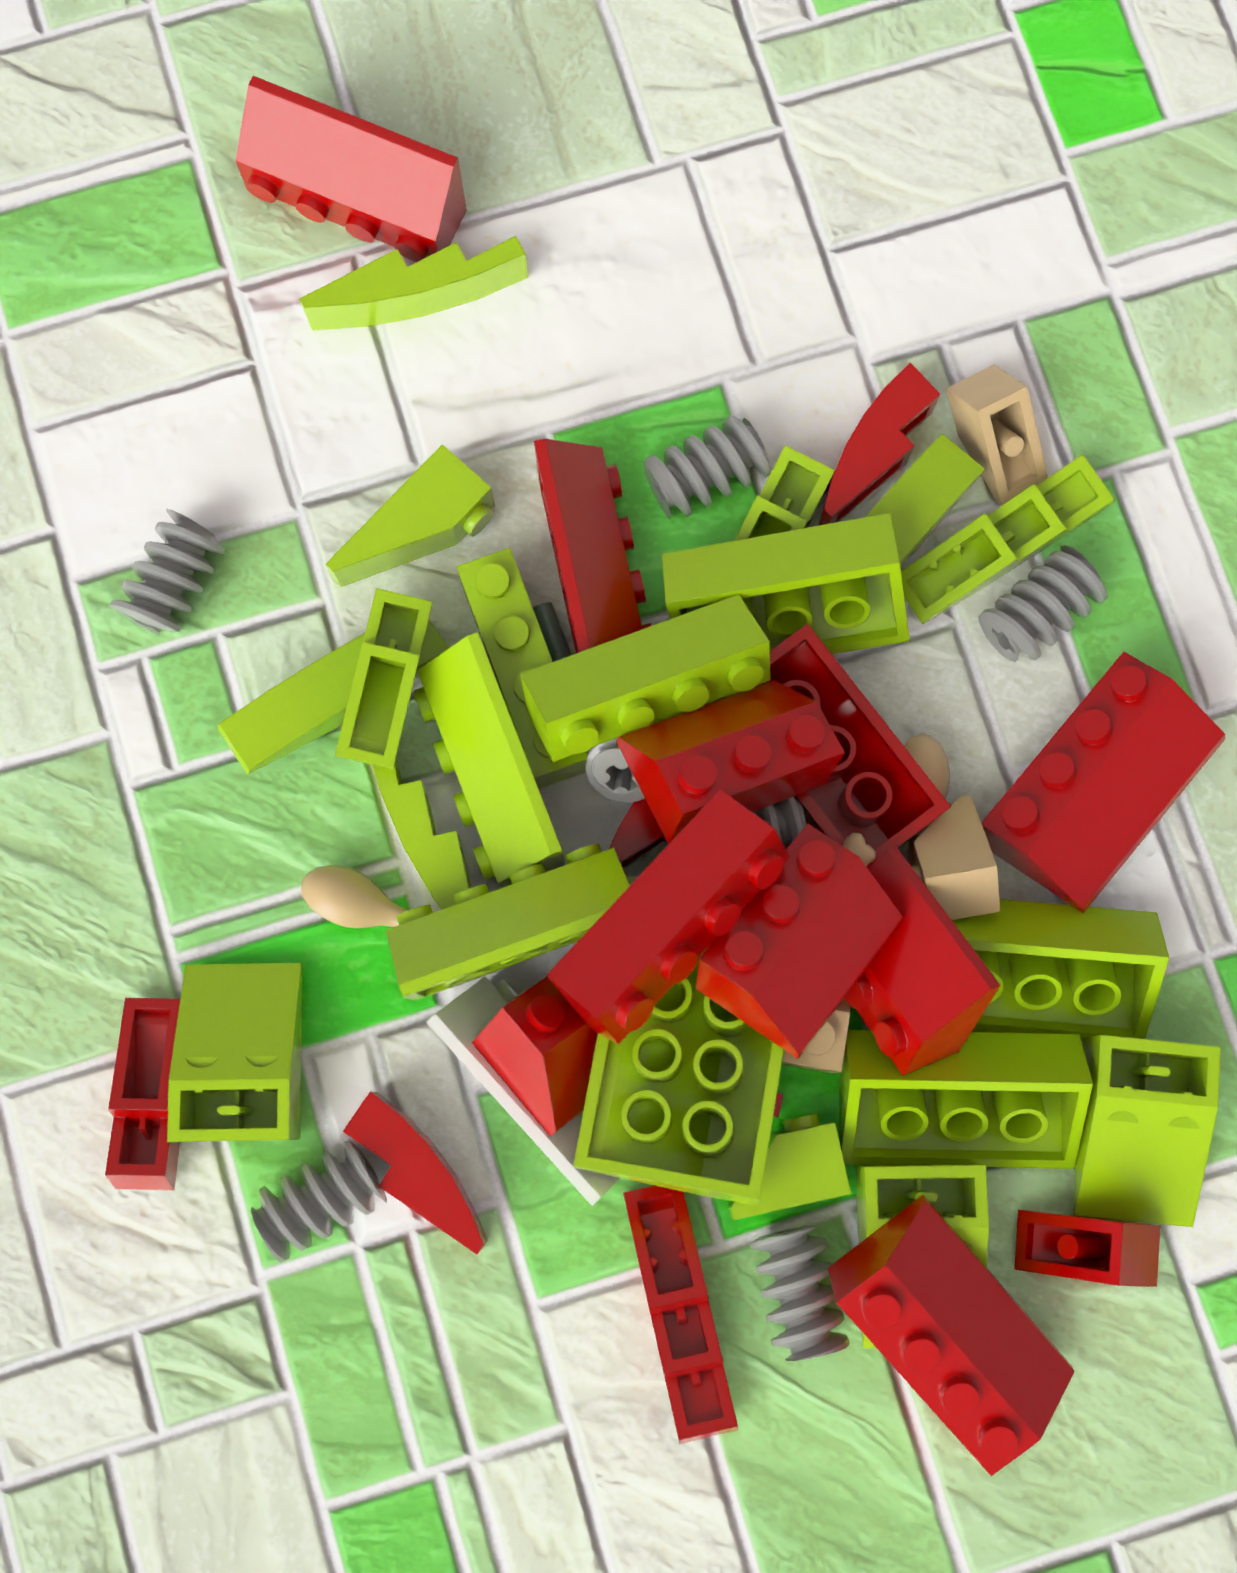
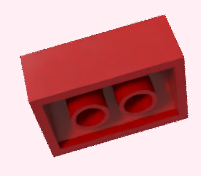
(749, 745)
(800, 943)
(926, 979)
(541, 1053)

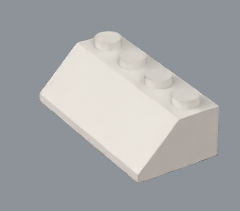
(458, 1027)

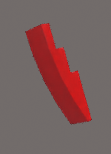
(680, 1313)

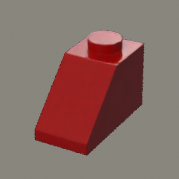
(1087, 1248)

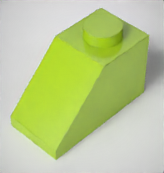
(800, 1168)

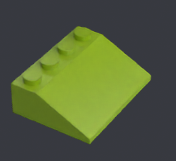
(683, 1100)

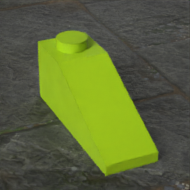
(421, 518)

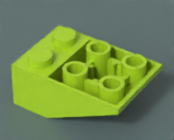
(237, 1054)
(1146, 1129)
(952, 1189)

